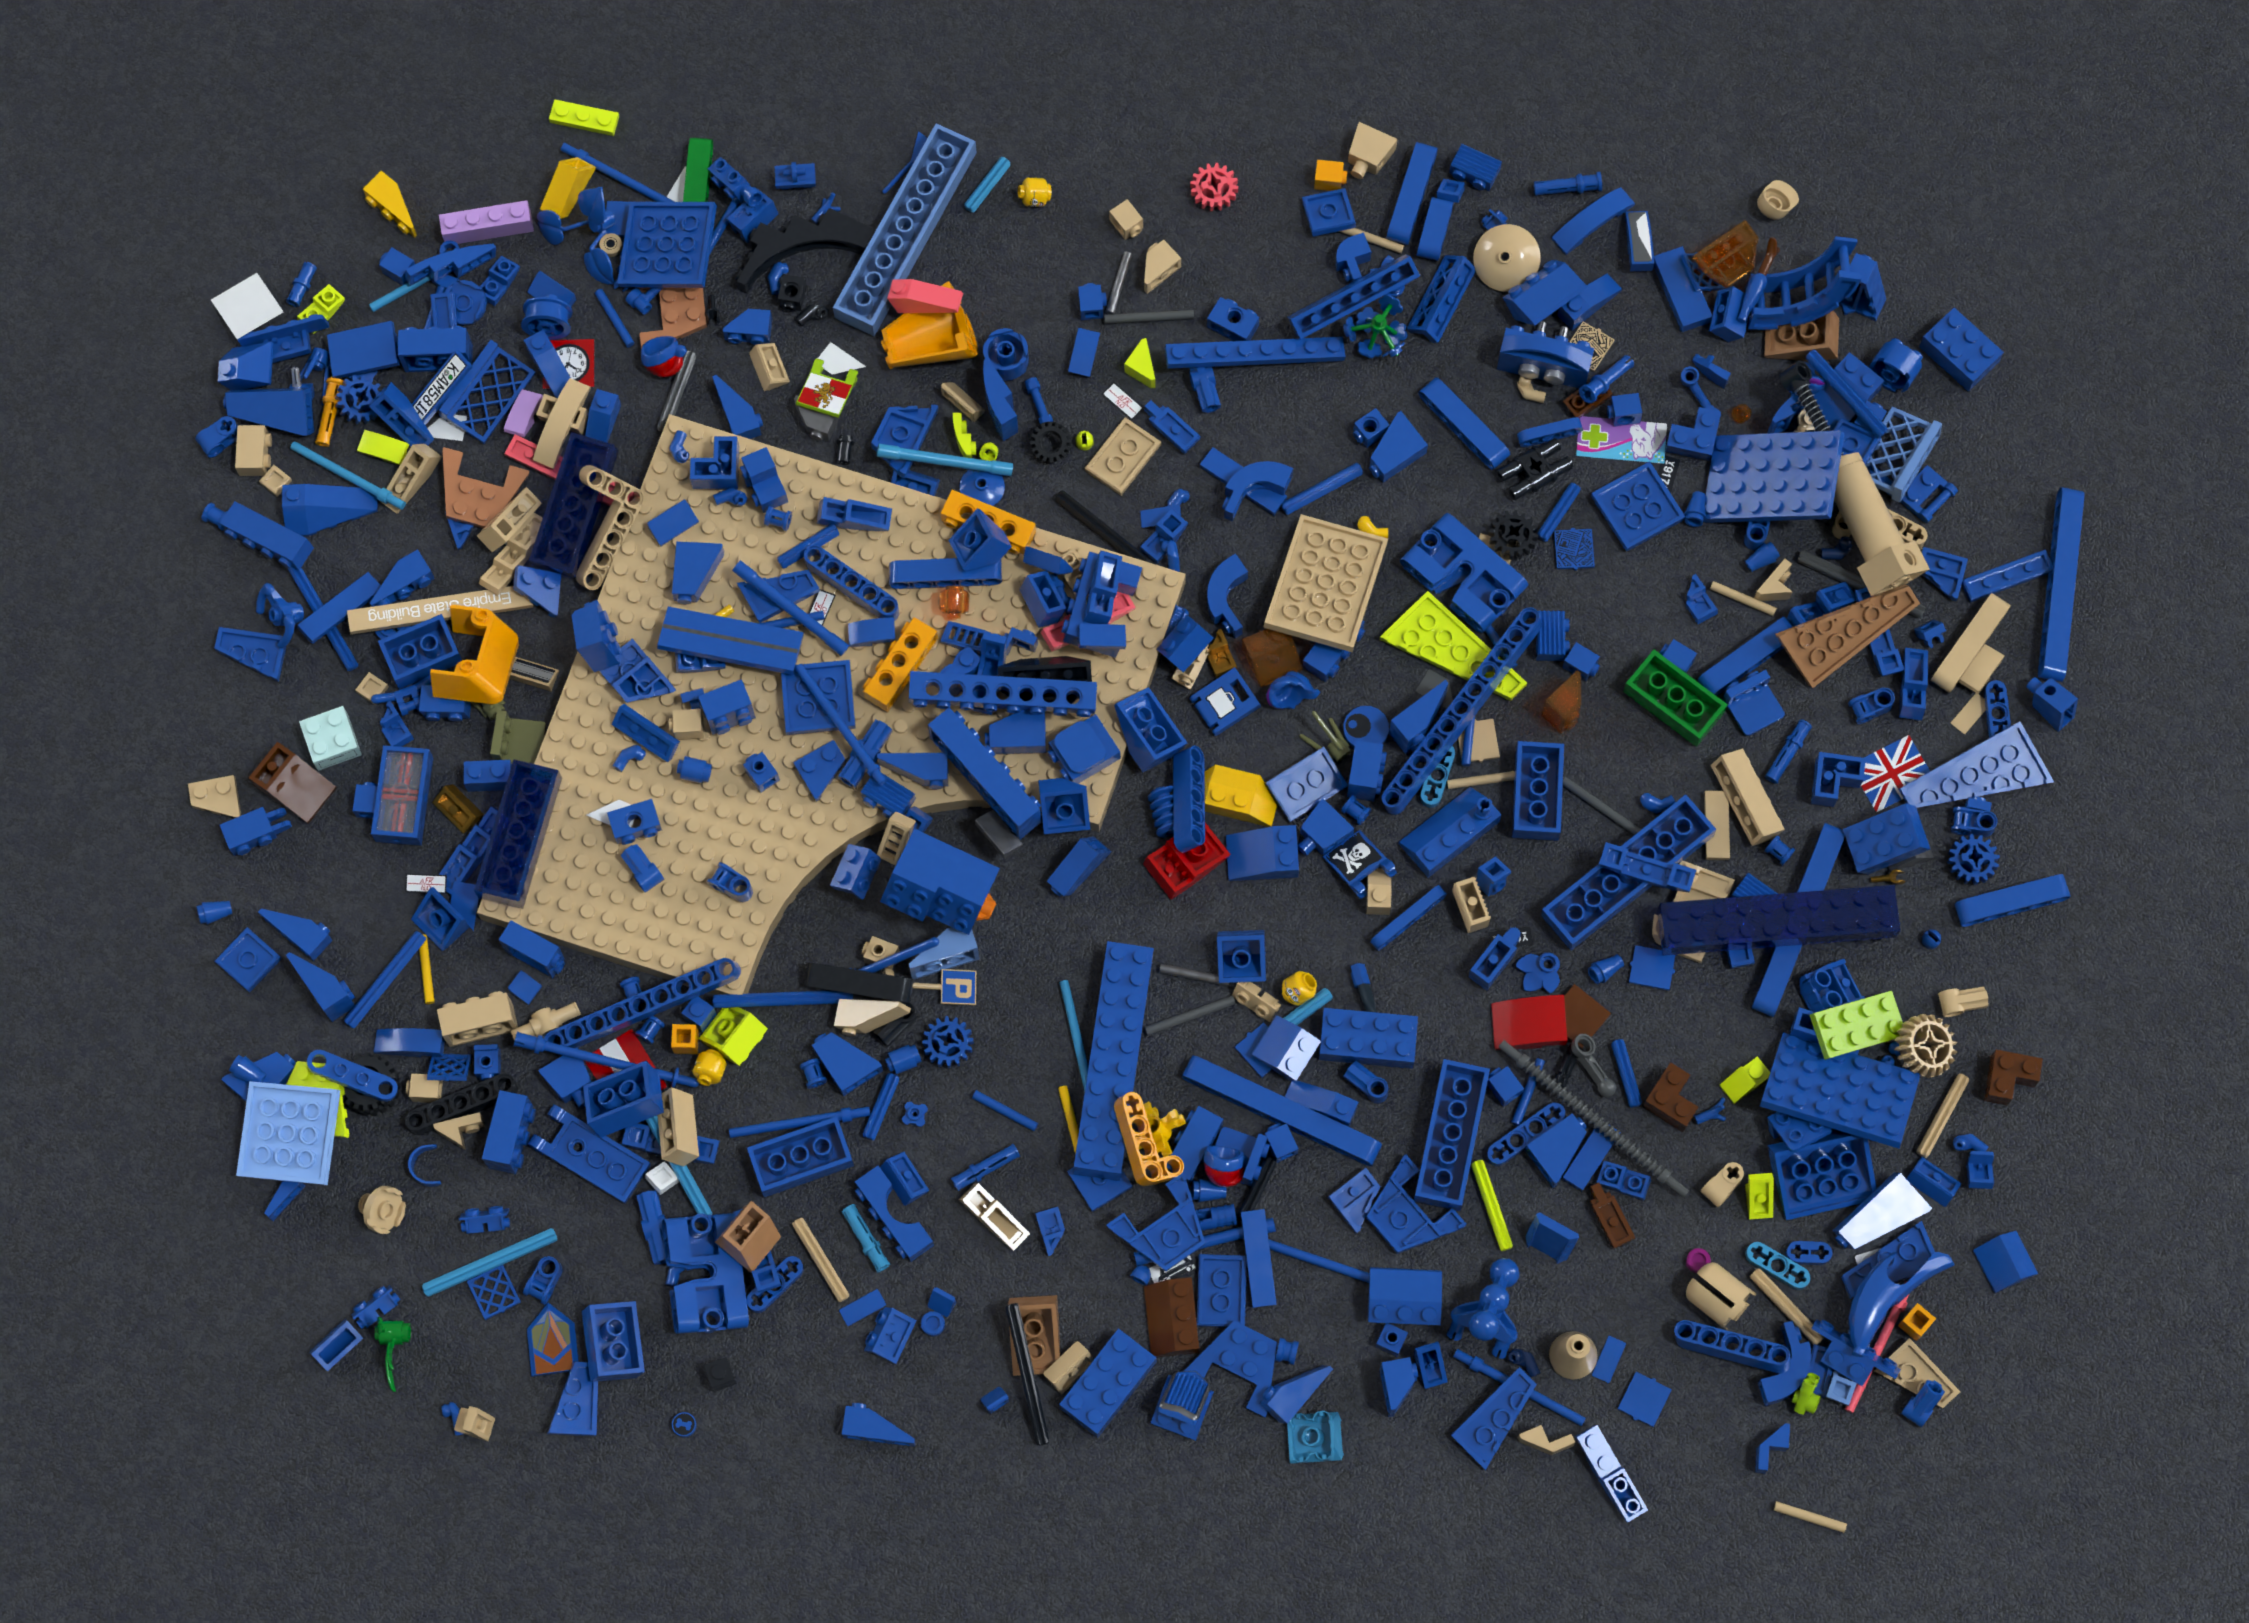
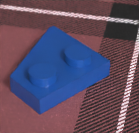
(1945, 571)
(820, 767)

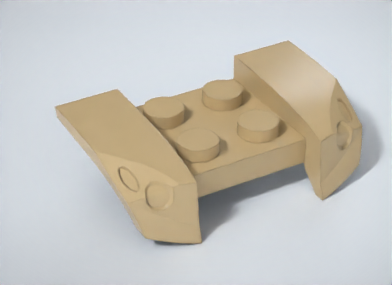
(1704, 886)

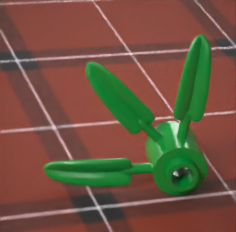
(391, 1334)

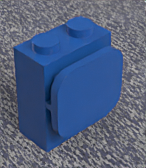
(1083, 750)

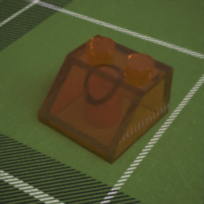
(1271, 655)
(1564, 704)

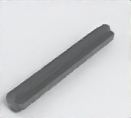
(677, 389)

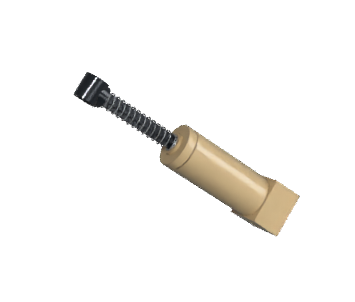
(1886, 555)

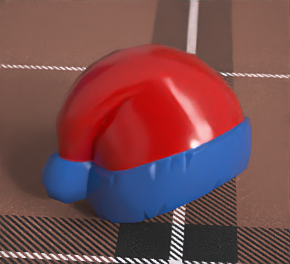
(663, 356)
(1224, 1165)

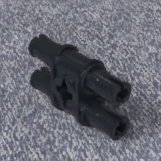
(1535, 479)

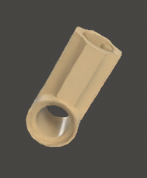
(1956, 1002)

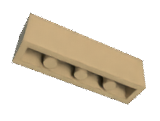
(1747, 797)

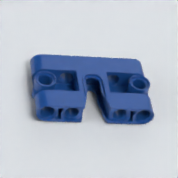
(1459, 550)
(718, 1296)

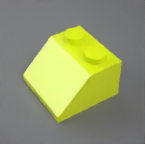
(733, 1034)

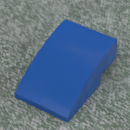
(999, 402)

